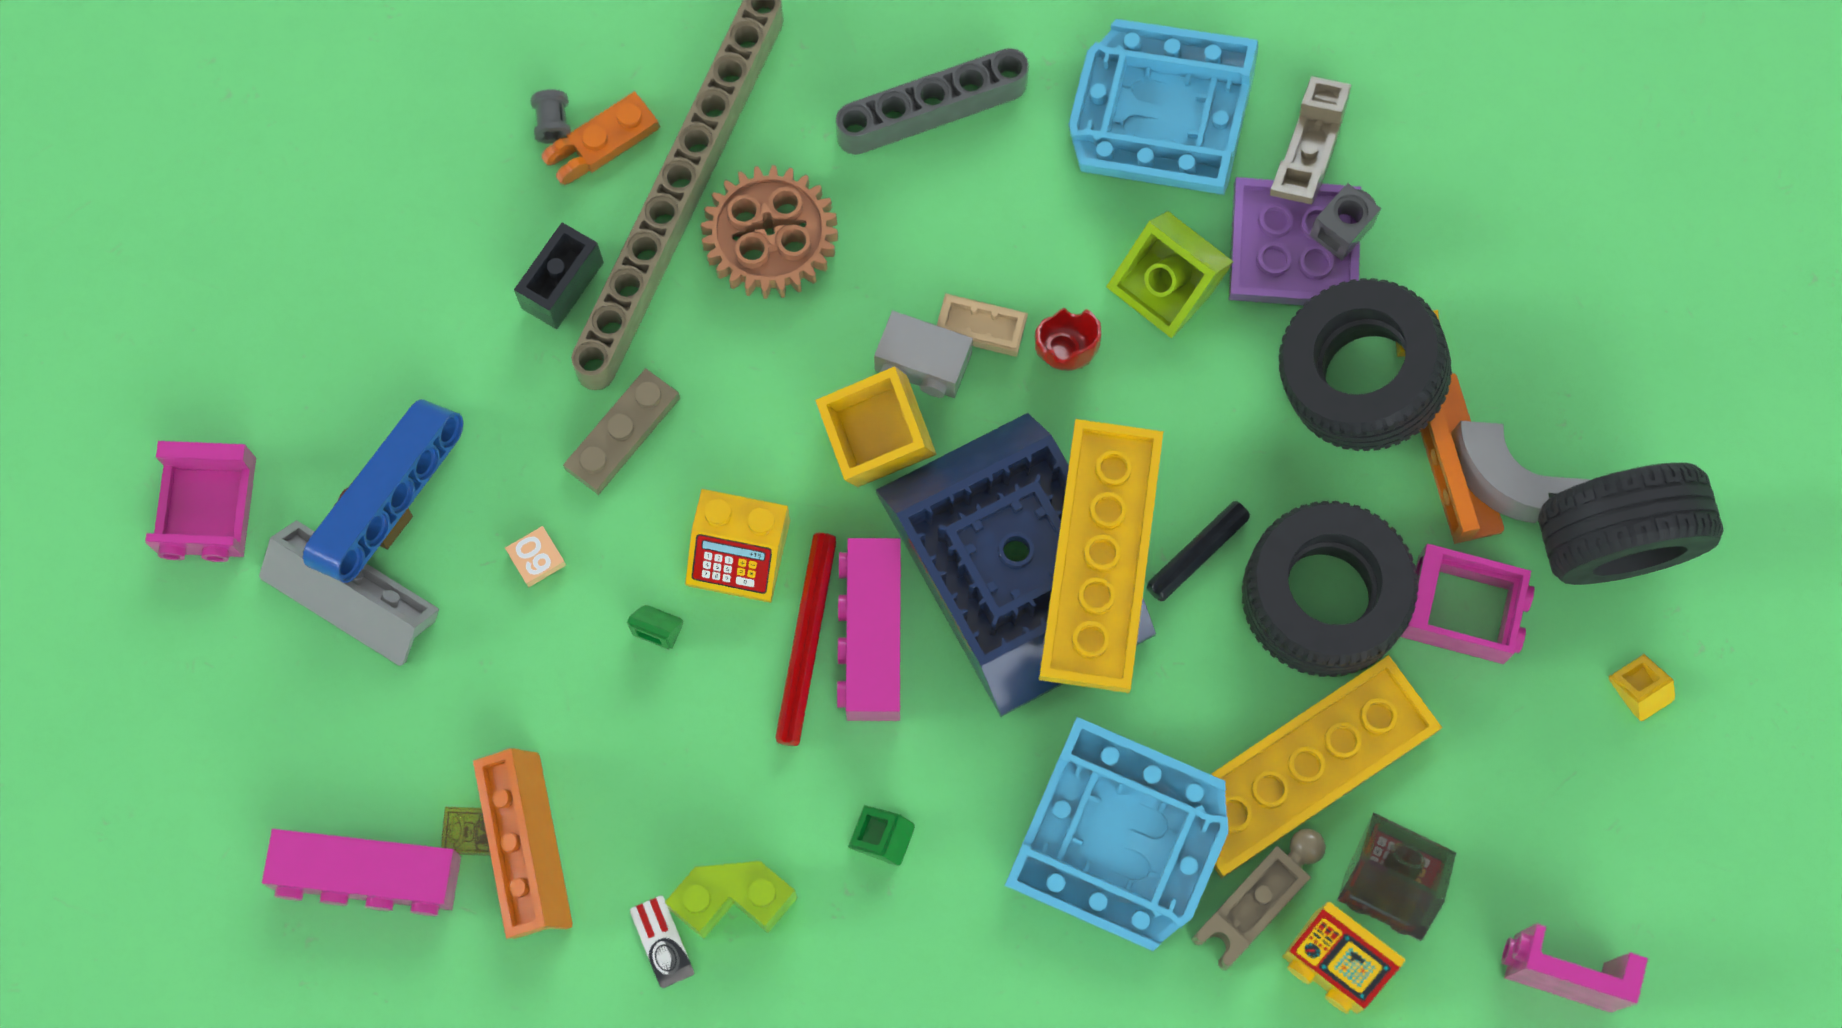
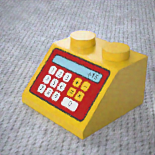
(737, 545)

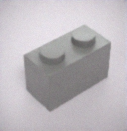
(925, 353)

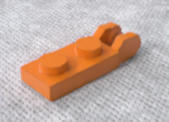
(602, 138)

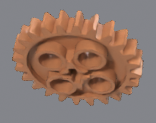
(762, 198)

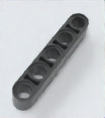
(942, 85)

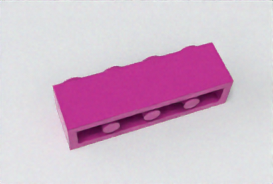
(872, 629)
(361, 870)

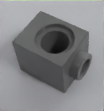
(1340, 236)

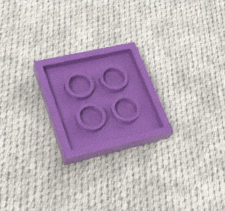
(1273, 246)

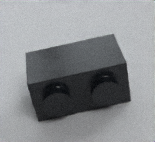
(559, 275)

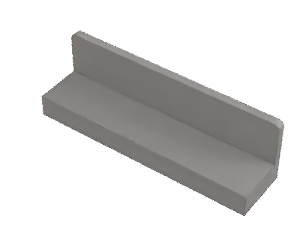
(366, 608)

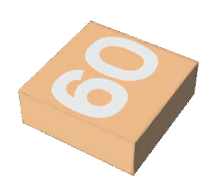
(535, 556)

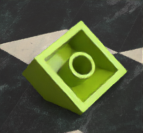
(1169, 273)

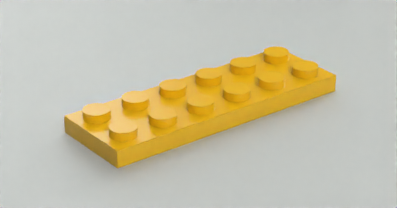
(1101, 556)
(1319, 759)

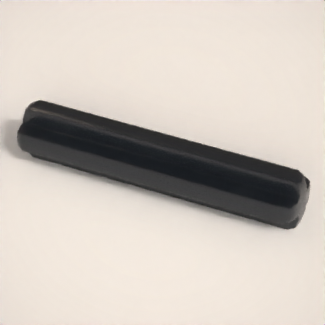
(1198, 551)

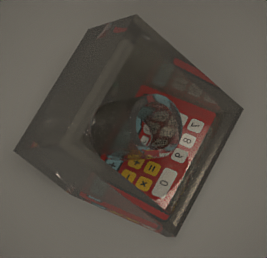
(1397, 877)

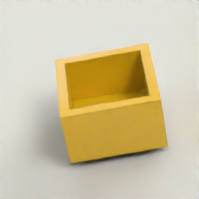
(875, 427)

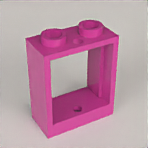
(1519, 599)

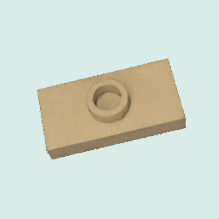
(988, 324)

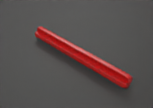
(806, 639)

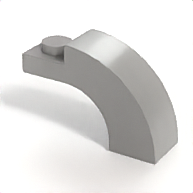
(1498, 477)

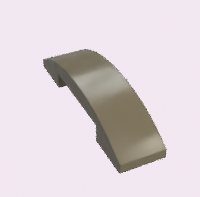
(1312, 141)

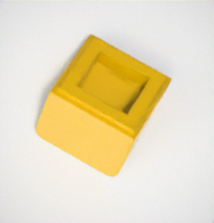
(1643, 687)

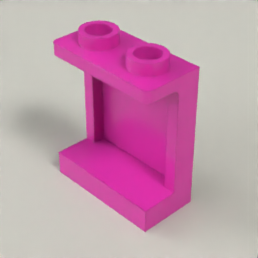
(203, 500)
(1608, 990)

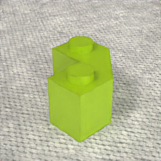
(713, 889)

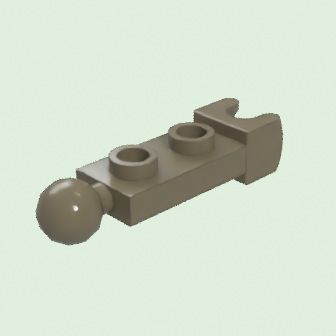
(1262, 896)

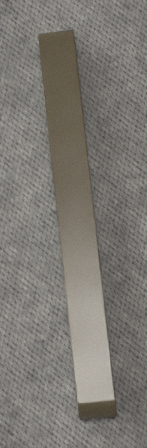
(673, 201)

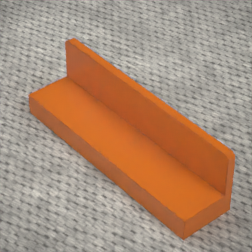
(1464, 511)
(522, 843)

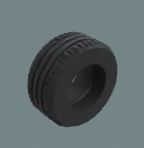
(1355, 312)
(1630, 523)
(1364, 544)

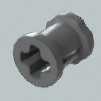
(550, 115)

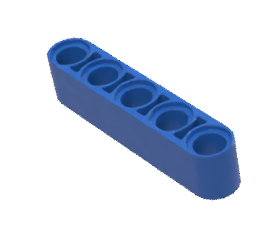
(383, 491)

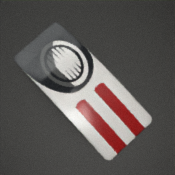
(661, 942)

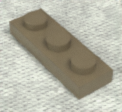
(621, 431)

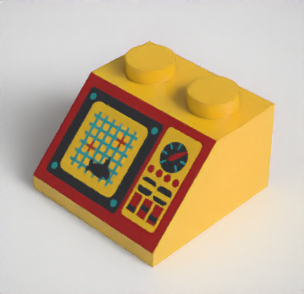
(1342, 959)

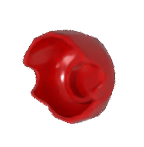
(1068, 339)

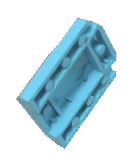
(1163, 105)
(1122, 837)

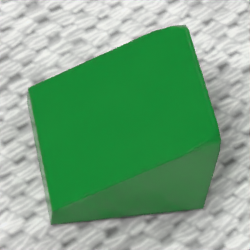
(655, 626)
(882, 835)

